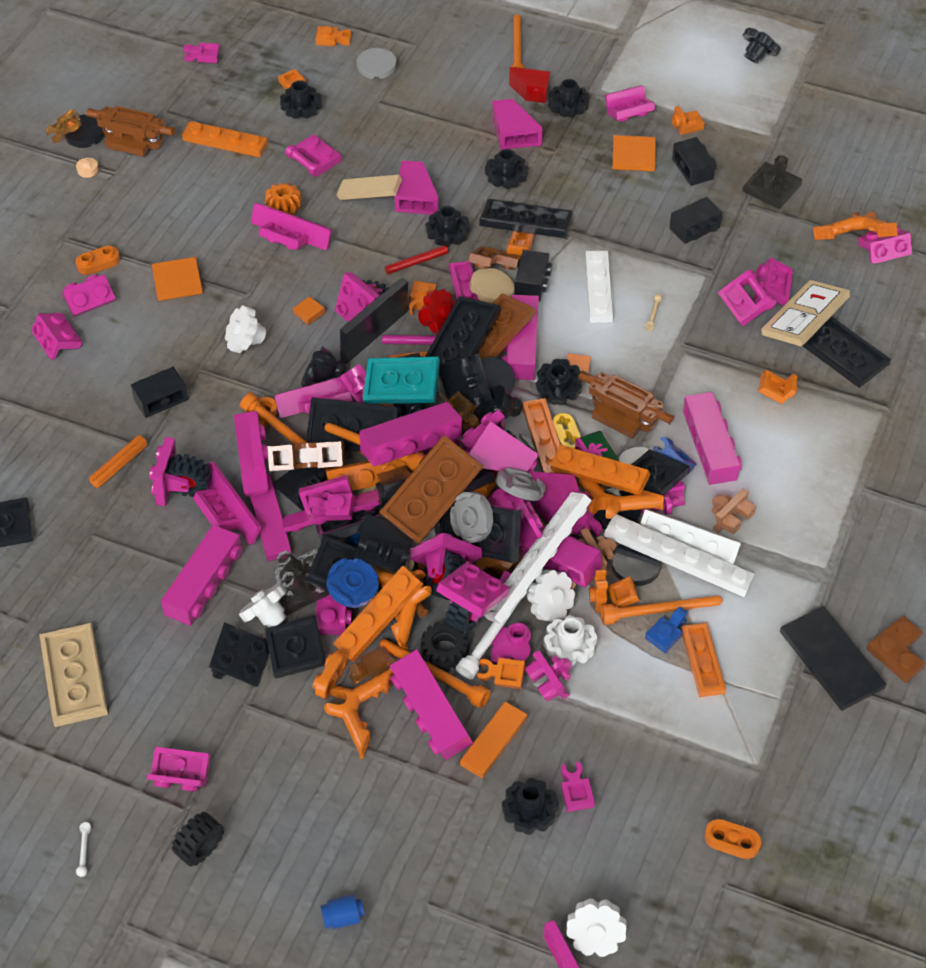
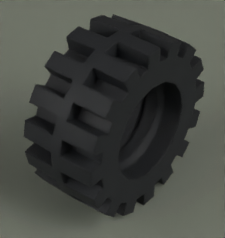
(440, 633)
(197, 839)

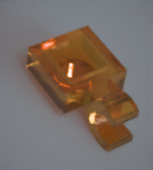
(66, 123)
(464, 409)
(371, 665)

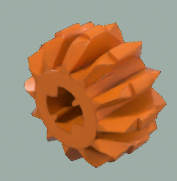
(283, 198)

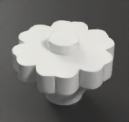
(243, 330)
(551, 595)
(266, 606)
(570, 639)
(596, 927)

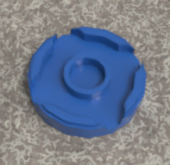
(352, 582)

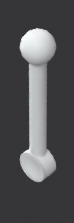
(85, 829)

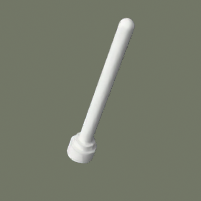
(470, 664)

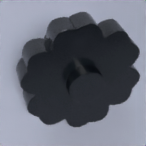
(759, 45)
(568, 99)
(300, 100)
(506, 169)
(447, 226)
(559, 381)
(530, 806)

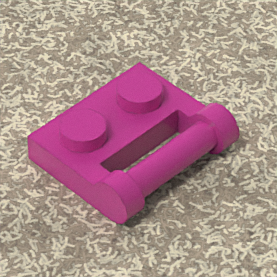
(316, 150)
(741, 303)

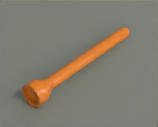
(517, 42)
(252, 403)
(411, 460)
(611, 613)
(477, 695)

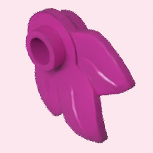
(508, 646)

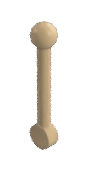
(650, 325)

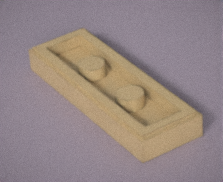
(369, 187)

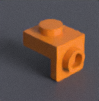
(777, 387)

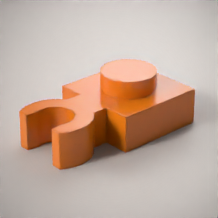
(330, 36)
(417, 293)
(598, 592)
(507, 672)

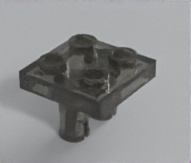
(773, 183)
(293, 575)

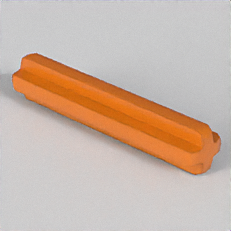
(118, 461)

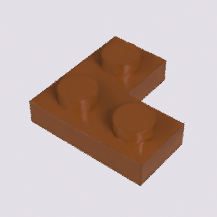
(486, 257)
(893, 651)

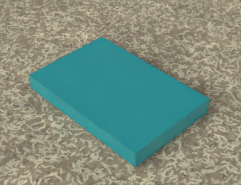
(401, 380)

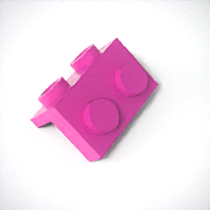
(628, 103)
(886, 248)
(88, 295)
(54, 333)
(179, 767)

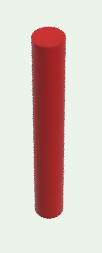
(403, 264)

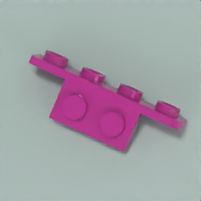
(289, 229)
(299, 399)
(251, 452)
(338, 485)
(504, 499)
(225, 507)

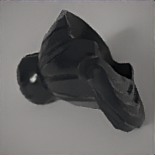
(323, 367)
(501, 401)

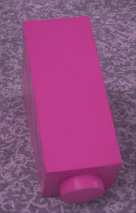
(514, 125)
(416, 190)
(500, 450)
(557, 491)

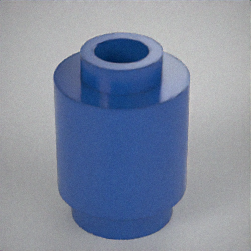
(342, 912)

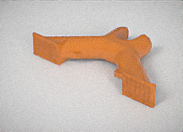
(856, 222)
(615, 504)
(406, 614)
(349, 709)

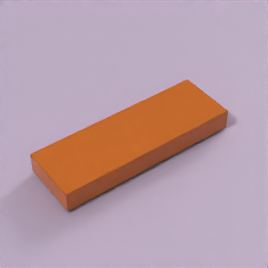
(703, 660)
(493, 740)

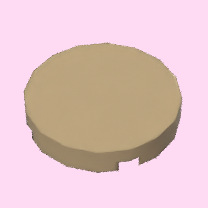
(490, 284)

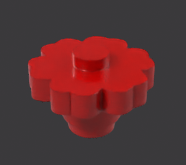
(436, 309)

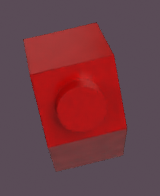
(530, 83)

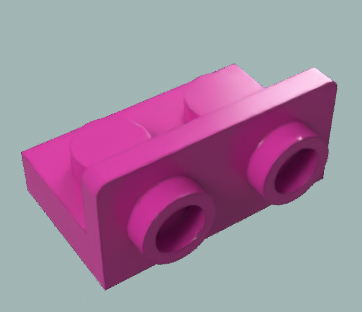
(775, 280)
(332, 616)

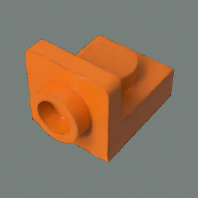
(687, 122)

